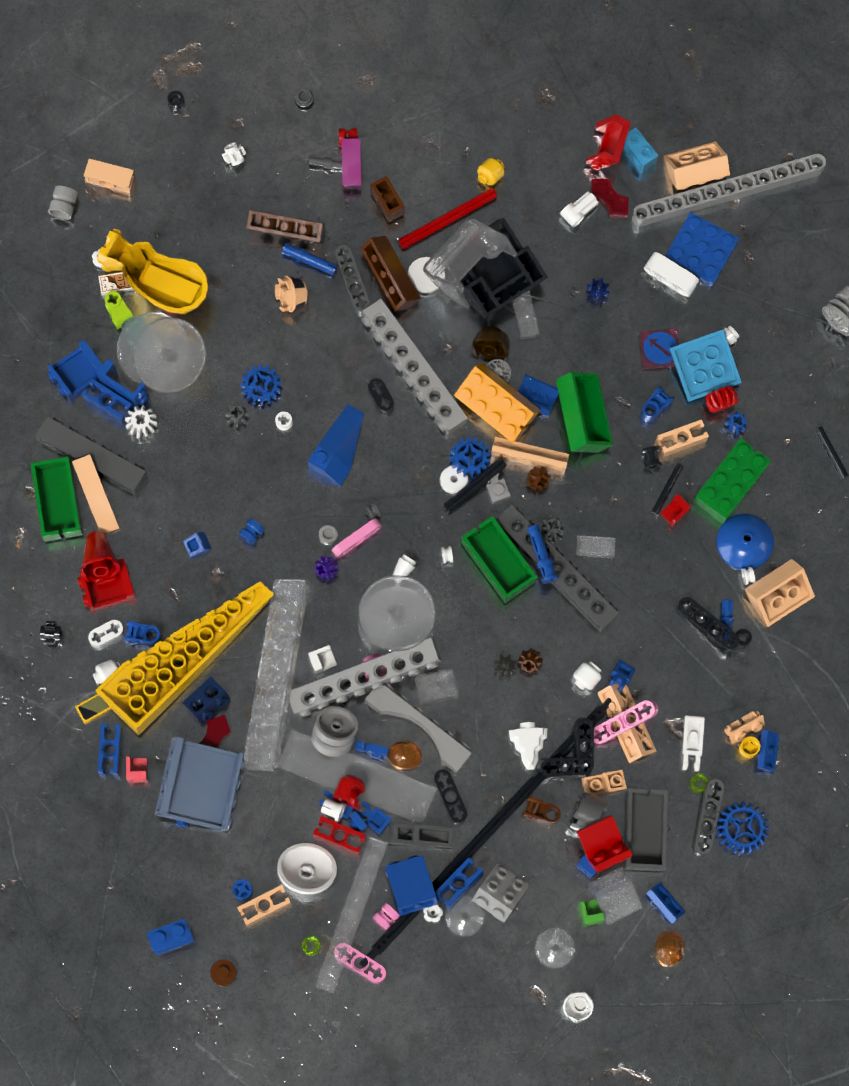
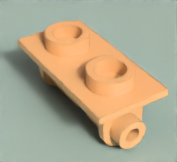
(752, 723)

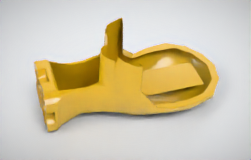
(164, 281)

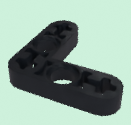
(579, 756)

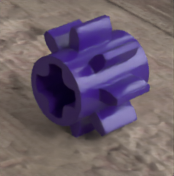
(326, 567)

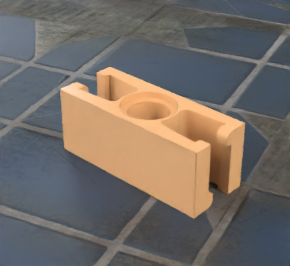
(109, 176)
(678, 445)
(264, 897)

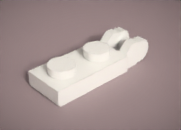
(692, 740)

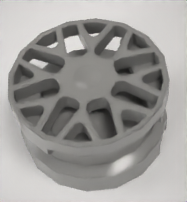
(500, 368)

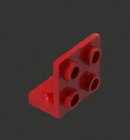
(603, 844)

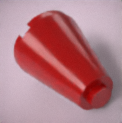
(99, 560)

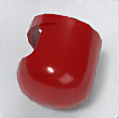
(348, 790)

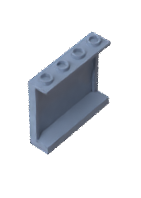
(199, 784)

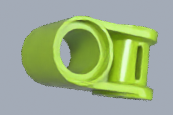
(119, 312)

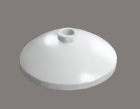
(309, 861)

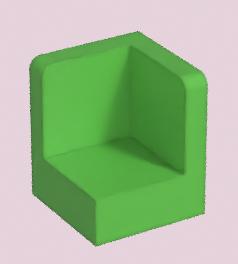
(591, 912)

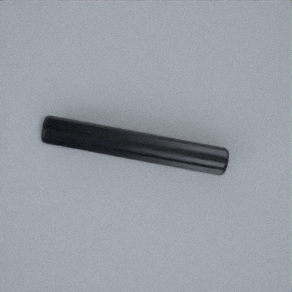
(475, 485)

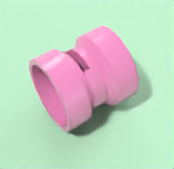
(382, 919)

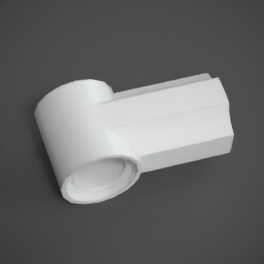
(576, 211)

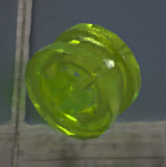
(694, 779)
(305, 948)

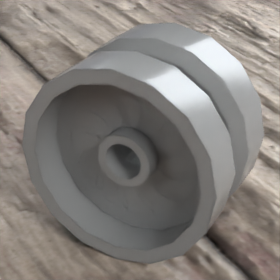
(334, 731)

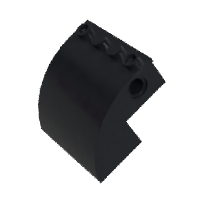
(504, 278)

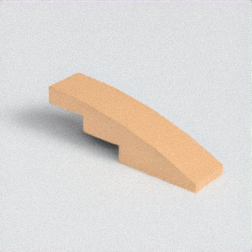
(95, 494)

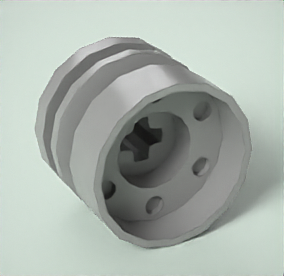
(837, 311)

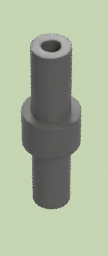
(326, 162)

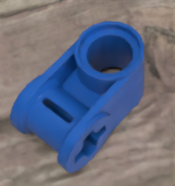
(658, 402)
(138, 634)

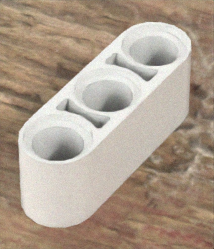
(671, 274)

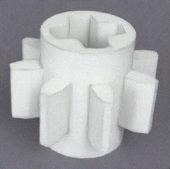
(234, 154)

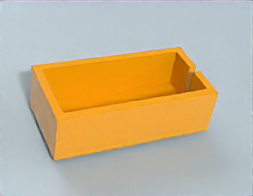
(497, 402)

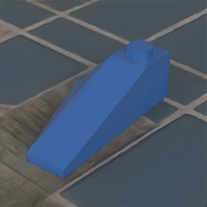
(337, 449)

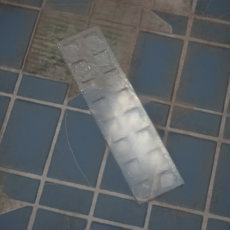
(383, 786)

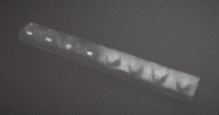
(351, 915)

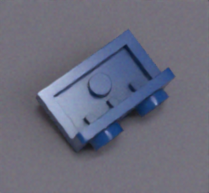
(539, 393)

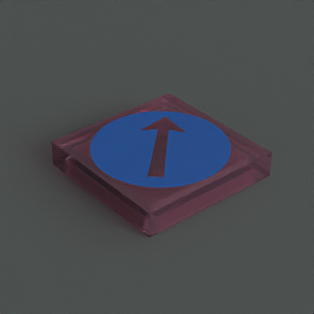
(656, 346)

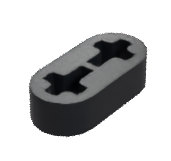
(377, 397)

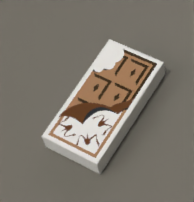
(114, 282)

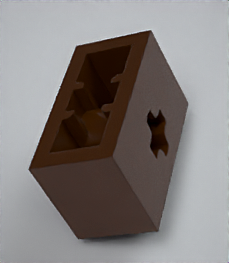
(387, 199)

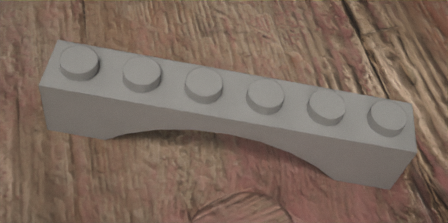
(450, 751)

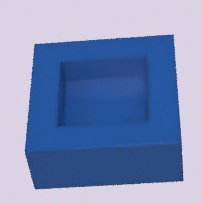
(357, 822)

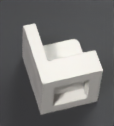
(322, 659)

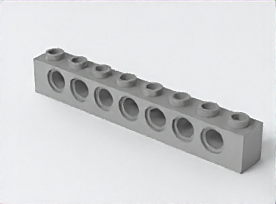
(380, 311)
(299, 696)

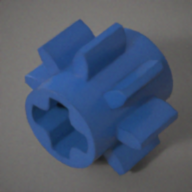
(736, 428)

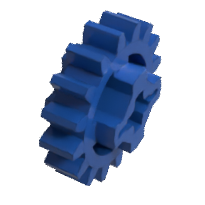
(267, 381)
(462, 457)

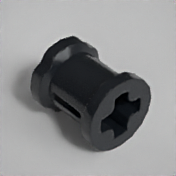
(652, 457)

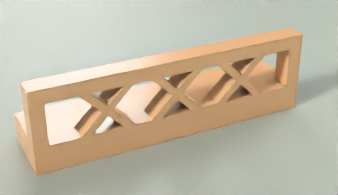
(529, 455)
(631, 740)

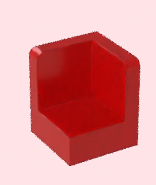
(675, 510)

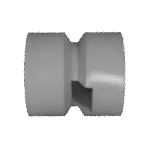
(62, 204)

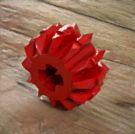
(721, 399)

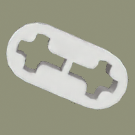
(103, 629)

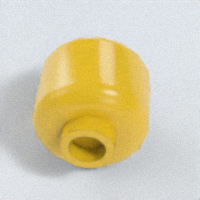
(491, 171)

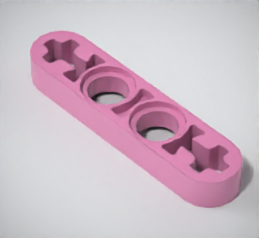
(625, 724)

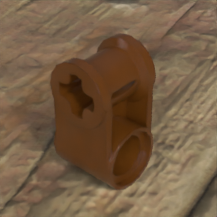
(540, 811)

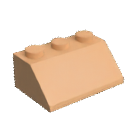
(697, 165)
(780, 592)

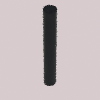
(832, 453)
(667, 489)

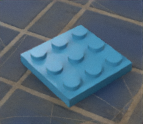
(705, 365)

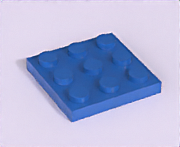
(702, 248)

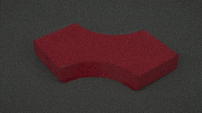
(615, 203)
(216, 731)

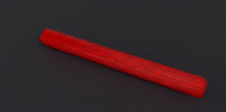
(447, 218)

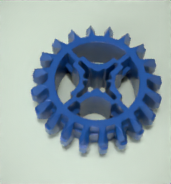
(752, 814)

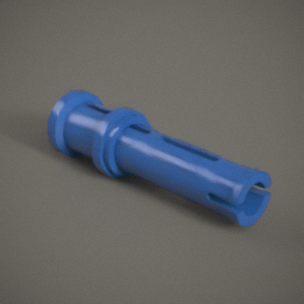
(544, 563)

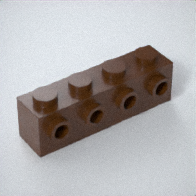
(390, 273)

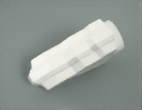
(528, 741)

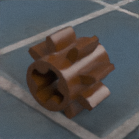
(538, 478)
(530, 660)

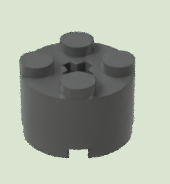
(587, 810)

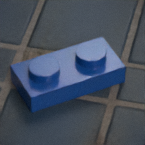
(768, 751)
(666, 902)

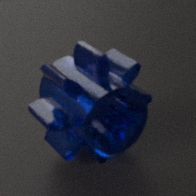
(597, 295)

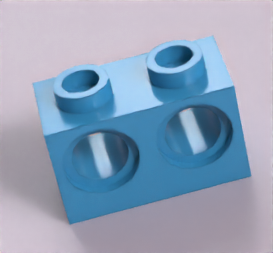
(639, 151)

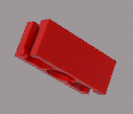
(339, 827)

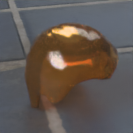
(405, 755)
(669, 948)

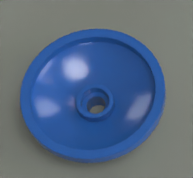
(736, 550)

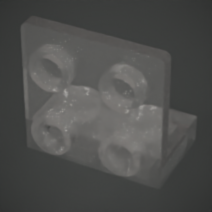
(615, 895)

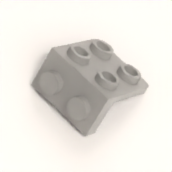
(500, 892)

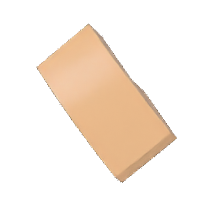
(604, 783)

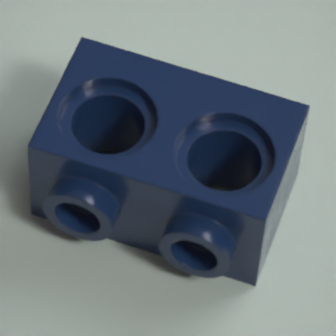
(203, 697)

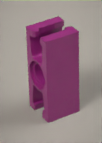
(351, 162)

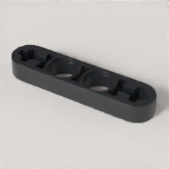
(709, 624)

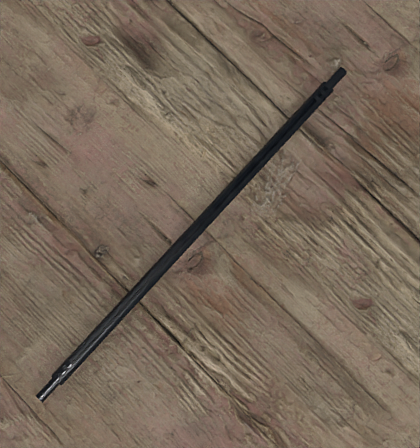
(490, 828)

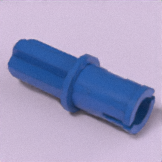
(727, 614)

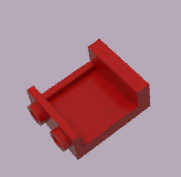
(615, 133)
(108, 594)

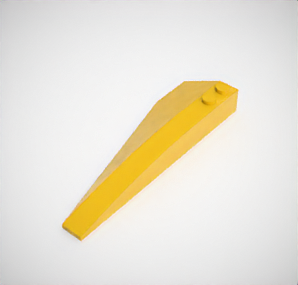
(138, 686)

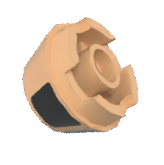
(291, 293)

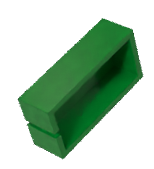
(584, 412)
(731, 481)
(56, 499)
(498, 559)

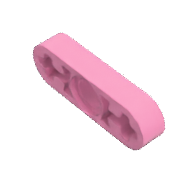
(356, 538)
(361, 971)

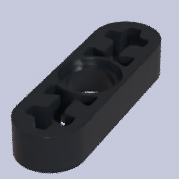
(439, 785)

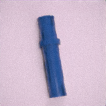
(308, 258)

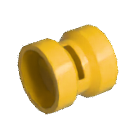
(752, 745)

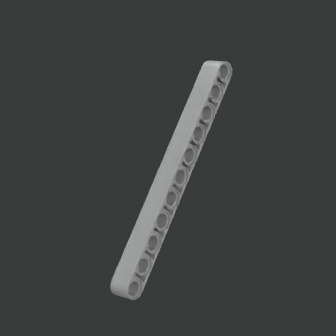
(735, 184)

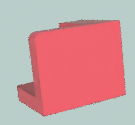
(136, 769)

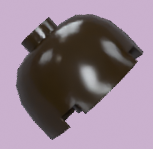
(491, 344)

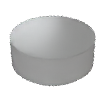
(328, 535)

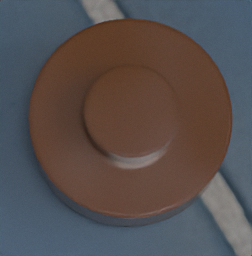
(223, 973)

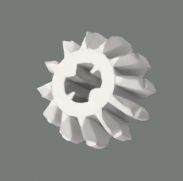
(142, 428)

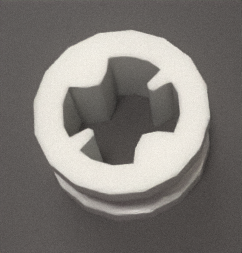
(289, 418)
(447, 554)
(748, 575)

